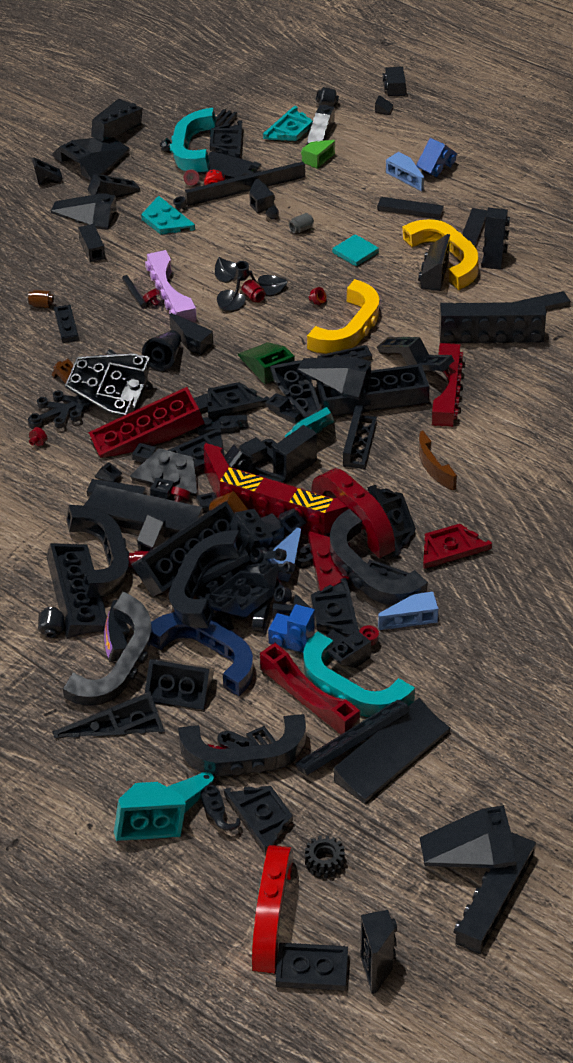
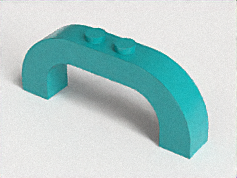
(184, 131)
(337, 686)

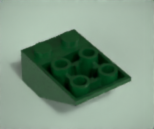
(263, 356)

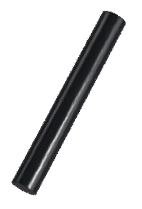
(134, 291)

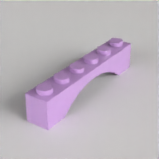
(160, 269)

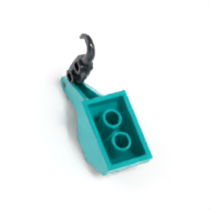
(158, 811)

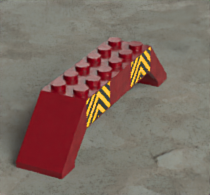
(271, 496)

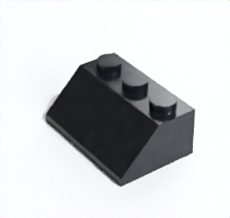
(435, 264)
(179, 683)
(377, 947)

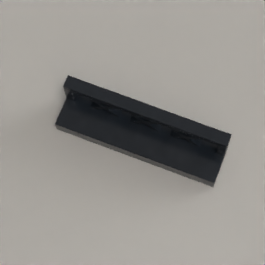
(354, 440)

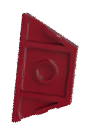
(451, 544)
(325, 569)

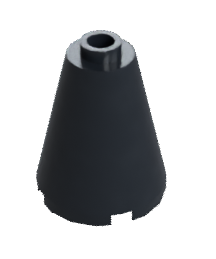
(162, 350)

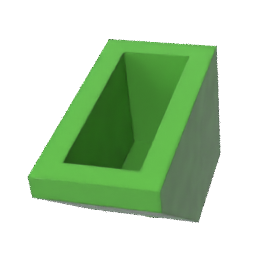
(318, 152)

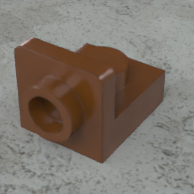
(63, 369)

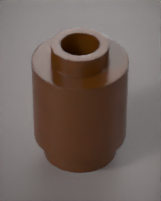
(40, 298)

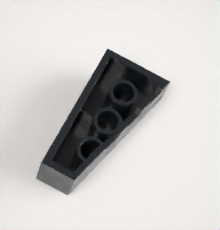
(116, 119)

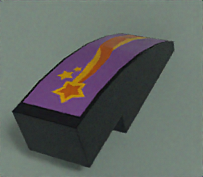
(115, 635)

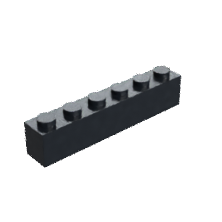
(493, 897)

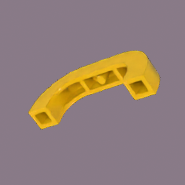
(432, 230)
(330, 341)

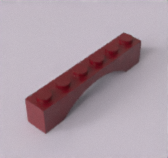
(444, 405)
(334, 711)

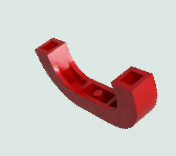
(276, 871)

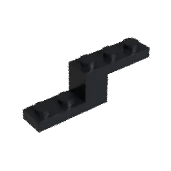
(415, 353)

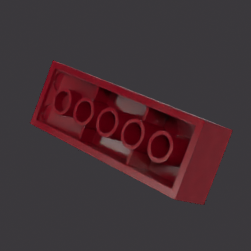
(170, 415)

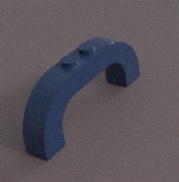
(225, 642)

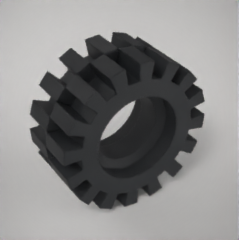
(324, 866)

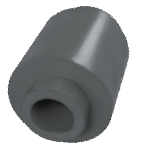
(301, 223)

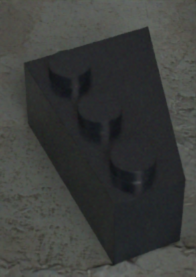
(495, 238)

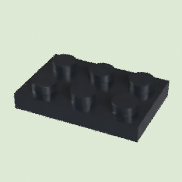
(312, 966)

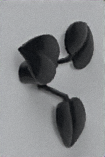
(228, 270)

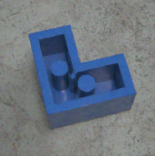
(435, 156)
(293, 630)

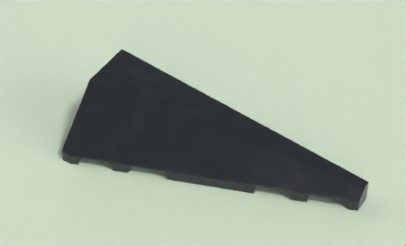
(128, 717)

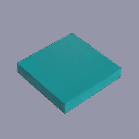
(355, 250)

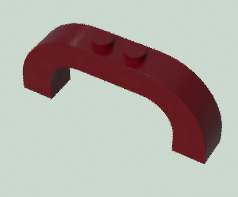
(341, 485)

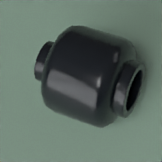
(327, 96)
(51, 621)

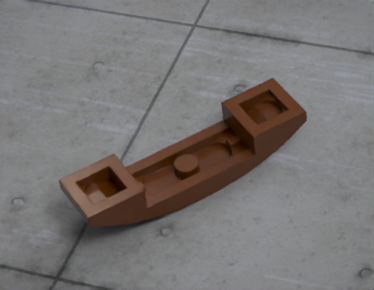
(442, 474)

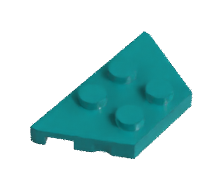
(289, 126)
(165, 218)
(315, 422)

